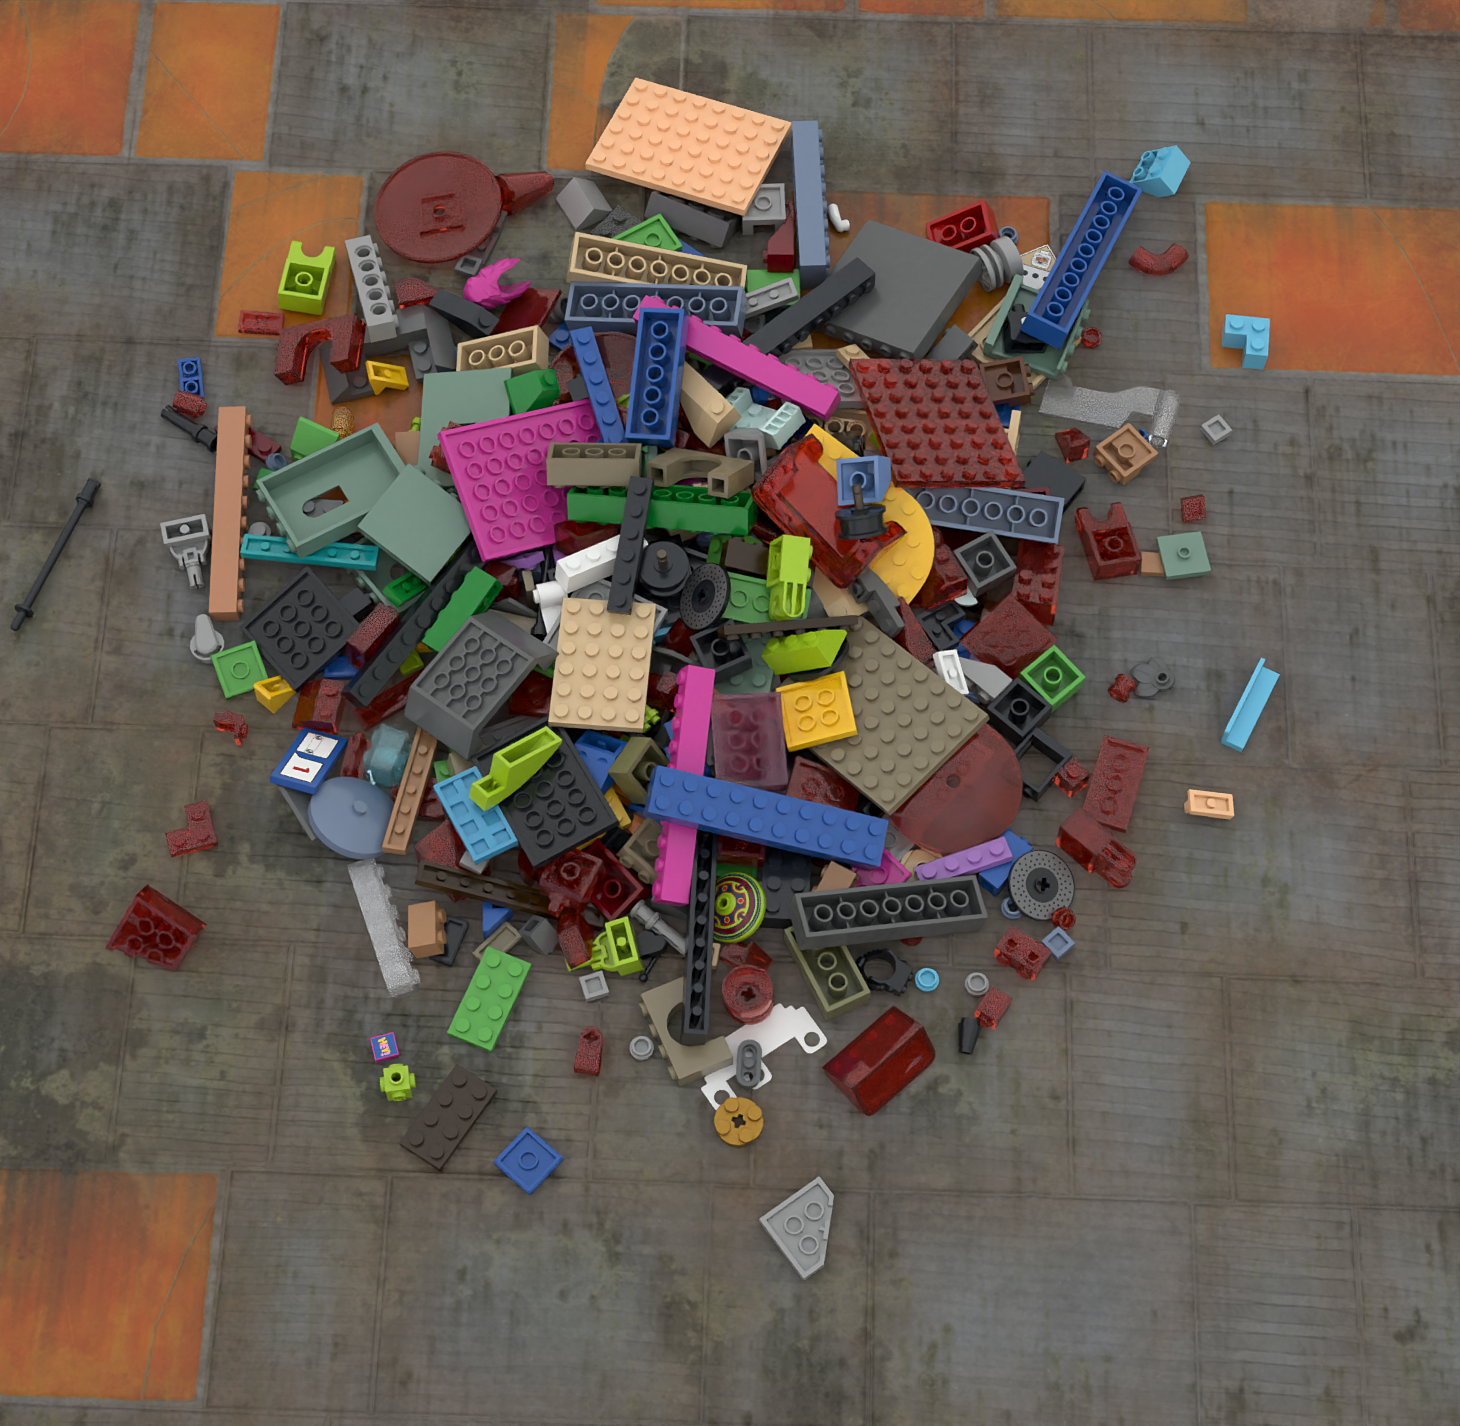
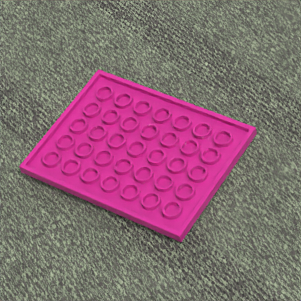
(504, 475)

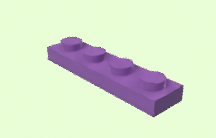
(967, 861)

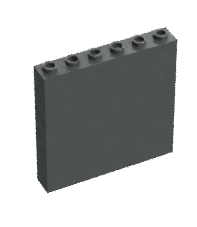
(913, 291)

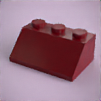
(619, 886)

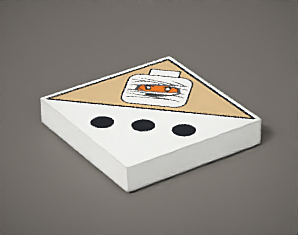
(1037, 266)

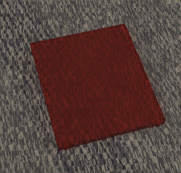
(527, 310)

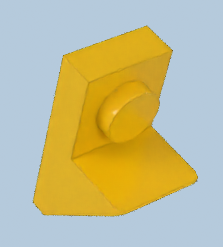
(386, 375)

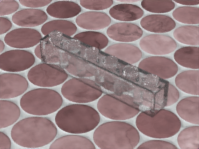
(383, 929)

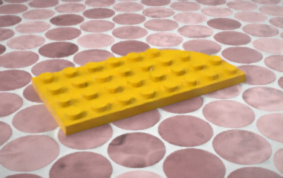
(911, 559)

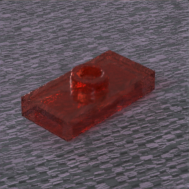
(260, 322)

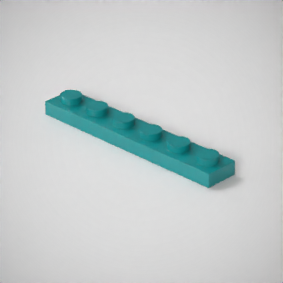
(333, 555)

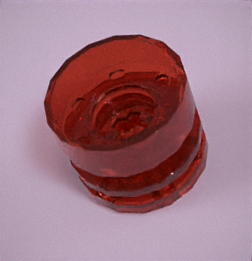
(741, 983)

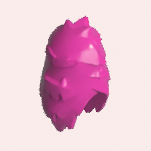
(485, 289)

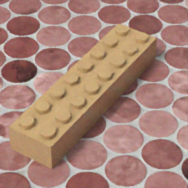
(620, 261)

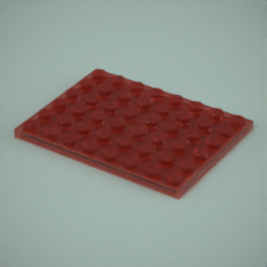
(936, 423)

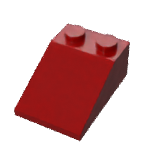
(965, 228)

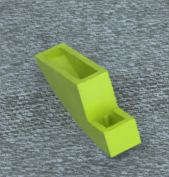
(513, 767)

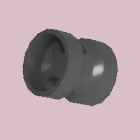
(558, 312)

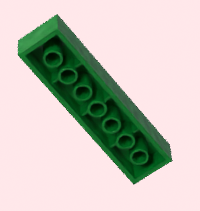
(670, 508)

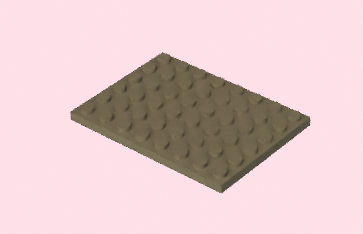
(903, 719)

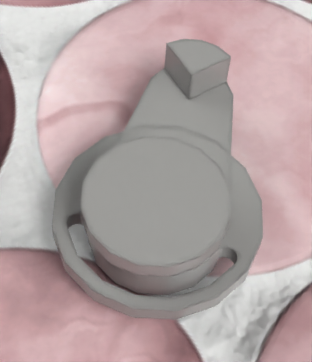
(206, 640)

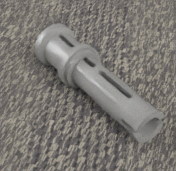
(654, 922)

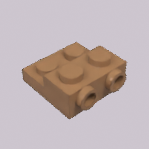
(1124, 454)

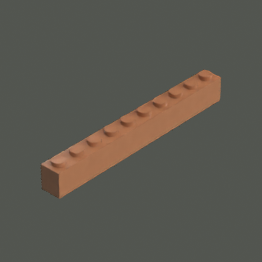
(229, 513)

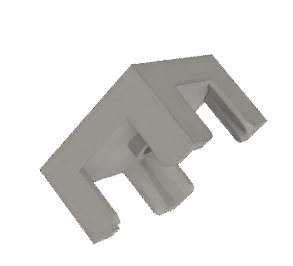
(766, 208)

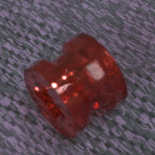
(1122, 688)

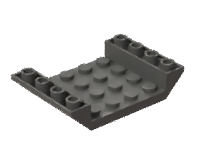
(473, 679)

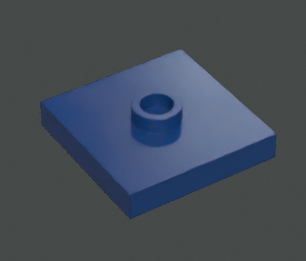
(528, 1160)

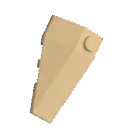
(836, 600)

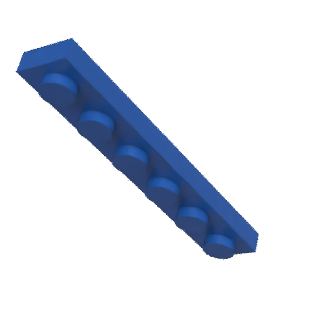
(597, 385)

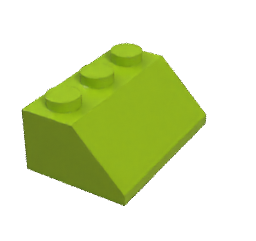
(803, 651)

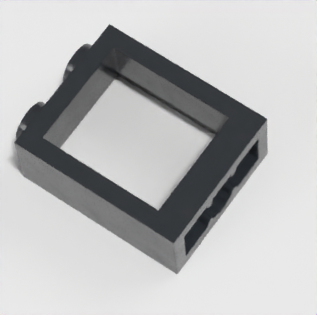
(1051, 749)

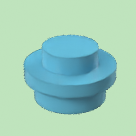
(927, 979)

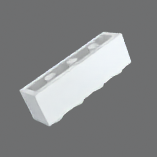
(588, 565)

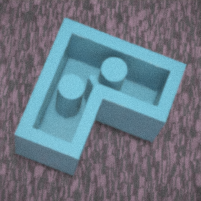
(1250, 335)

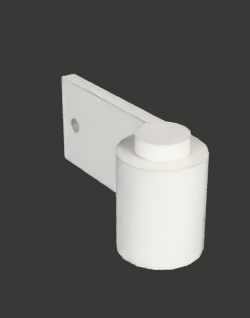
(550, 599)

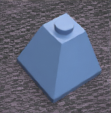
(869, 471)

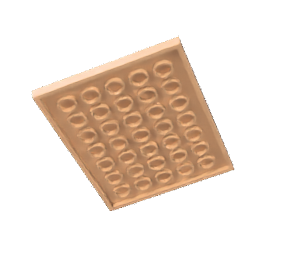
(689, 146)

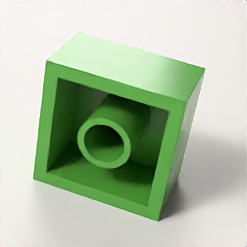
(1053, 677)

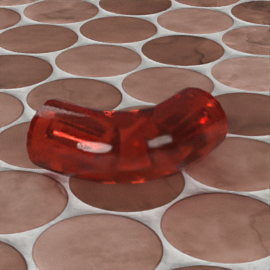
(1159, 263)

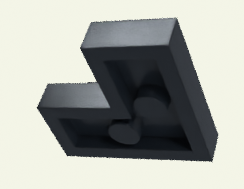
(937, 623)

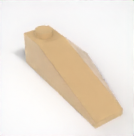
(706, 408)

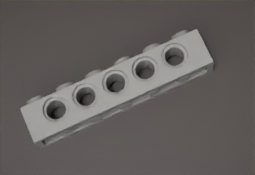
(371, 288)

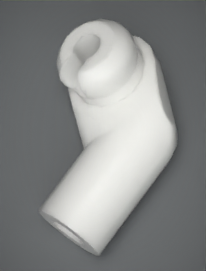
(834, 215)

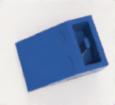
(599, 754)

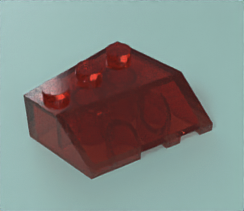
(156, 930)

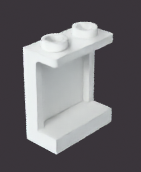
(948, 667)

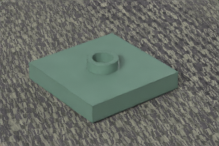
(1183, 555)

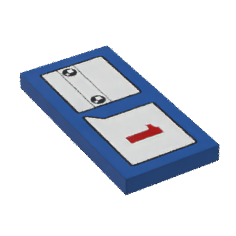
(308, 760)

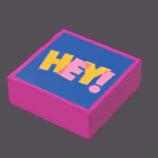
(384, 1047)

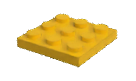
(817, 711)

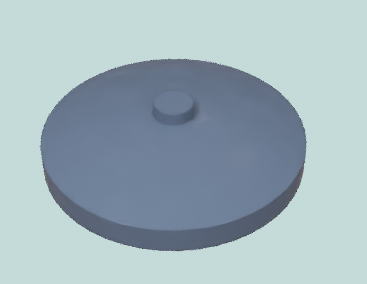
(351, 816)

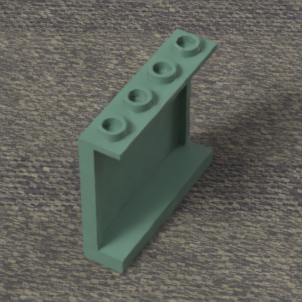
(1053, 360)
(417, 523)

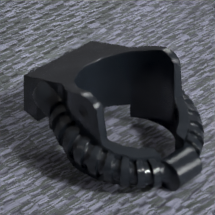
(897, 982)

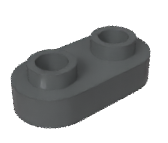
(748, 1065)

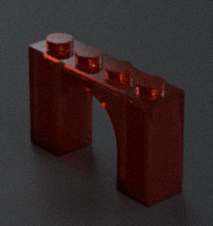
(299, 341)

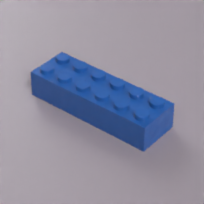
(657, 377)

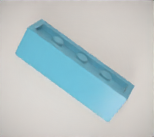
(1249, 707)

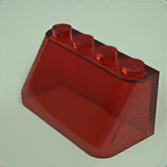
(881, 1061)

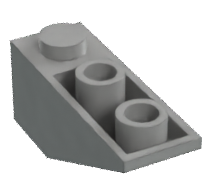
(984, 680)

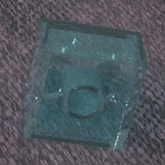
(387, 756)

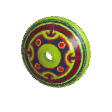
(743, 909)

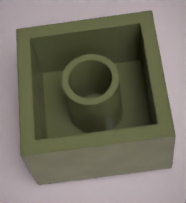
(634, 767)

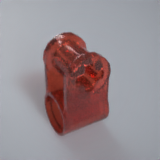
(589, 1055)

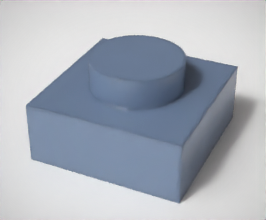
(1058, 943)

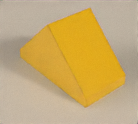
(273, 692)

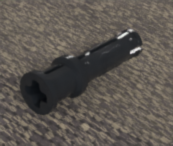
(199, 433)

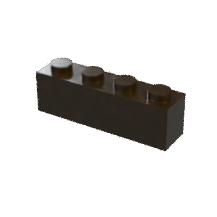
(750, 559)

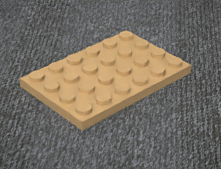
(602, 666)

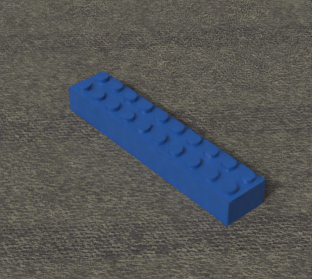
(1081, 260)
(765, 818)

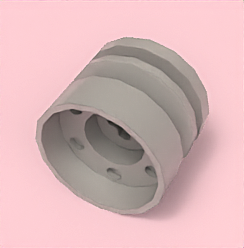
(998, 262)

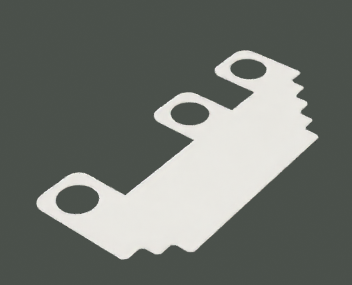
(770, 1034)

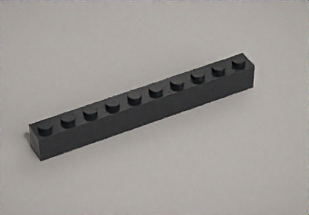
(801, 319)
(411, 627)
(699, 941)

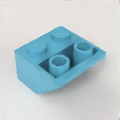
(1161, 171)

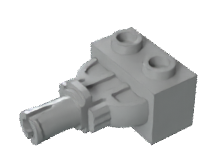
(188, 541)

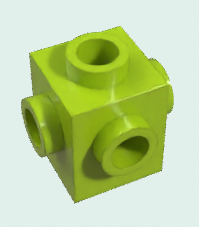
(403, 1087)

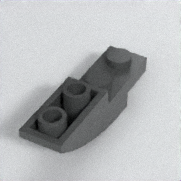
(880, 601)

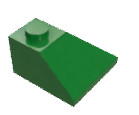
(532, 390)

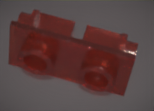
(352, 763)

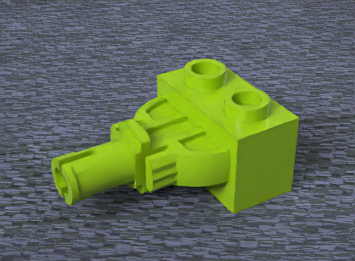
(615, 949)

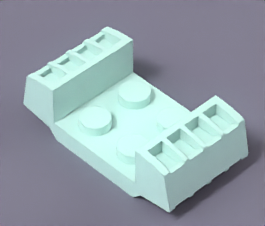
(774, 424)

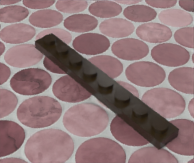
(497, 892)

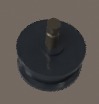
(861, 520)
(663, 569)

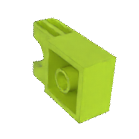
(306, 280)
(788, 576)

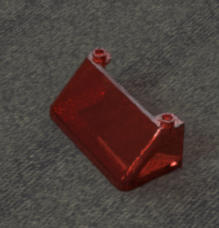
(804, 503)

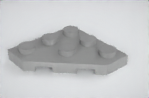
(802, 1227)

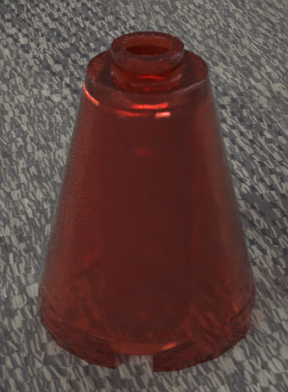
(523, 189)

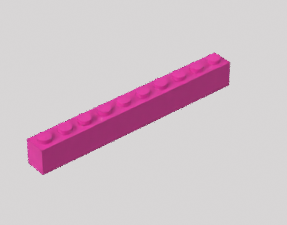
(754, 366)
(688, 755)

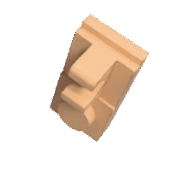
(1209, 804)

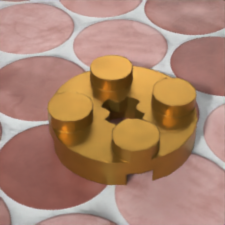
(746, 1133)

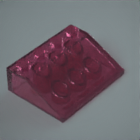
(749, 740)

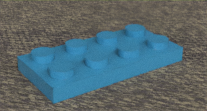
(481, 831)

